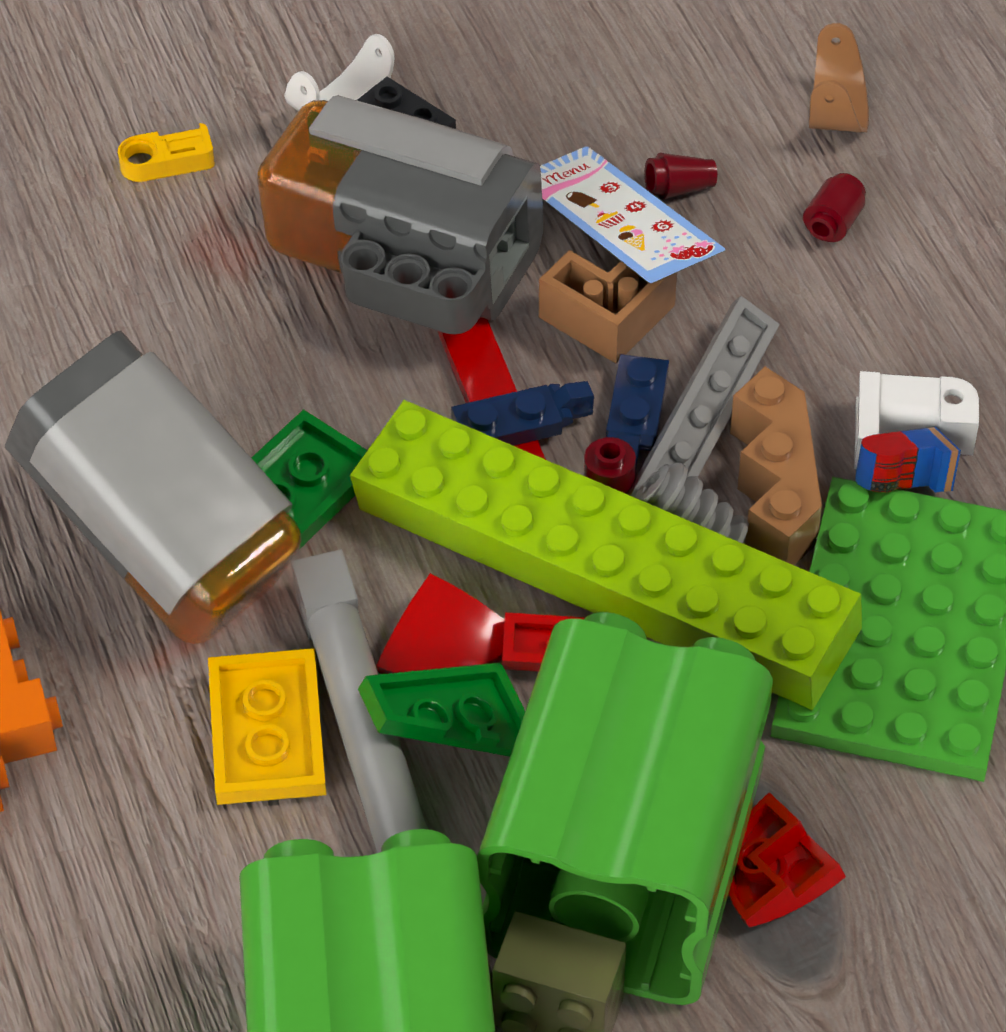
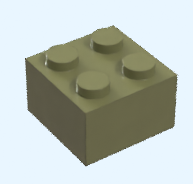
(557, 978)

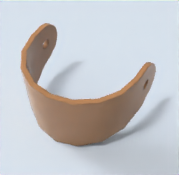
(839, 88)

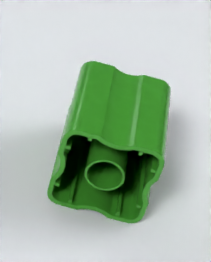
(629, 797)
(366, 938)

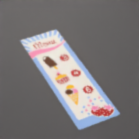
(623, 216)

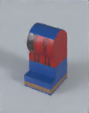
(907, 461)

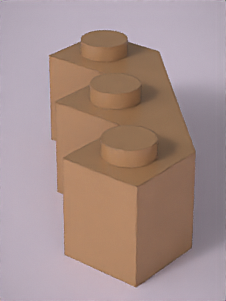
(777, 466)

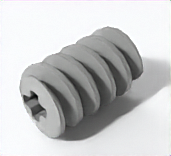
(683, 496)

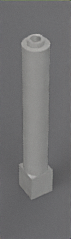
(345, 658)

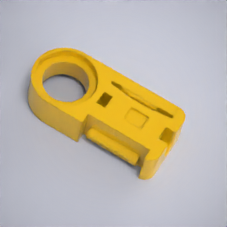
(170, 154)

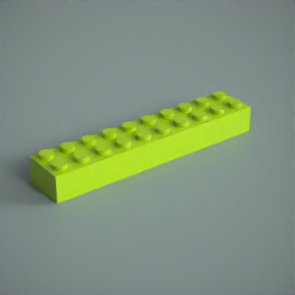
(605, 549)

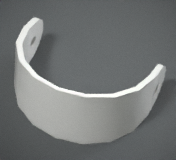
(357, 79)

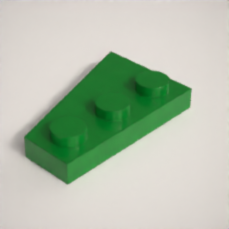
(447, 706)

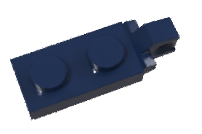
(638, 401)
(527, 413)

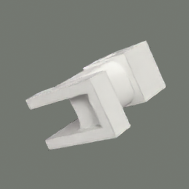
(913, 403)

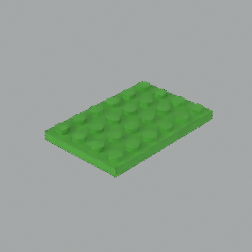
(932, 636)

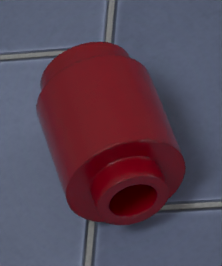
(835, 207)
(611, 463)

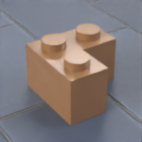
(601, 307)

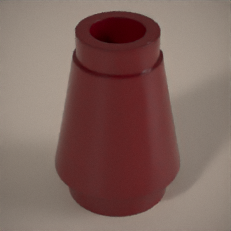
(677, 175)

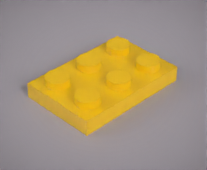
(266, 726)

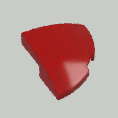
(443, 631)
(779, 866)

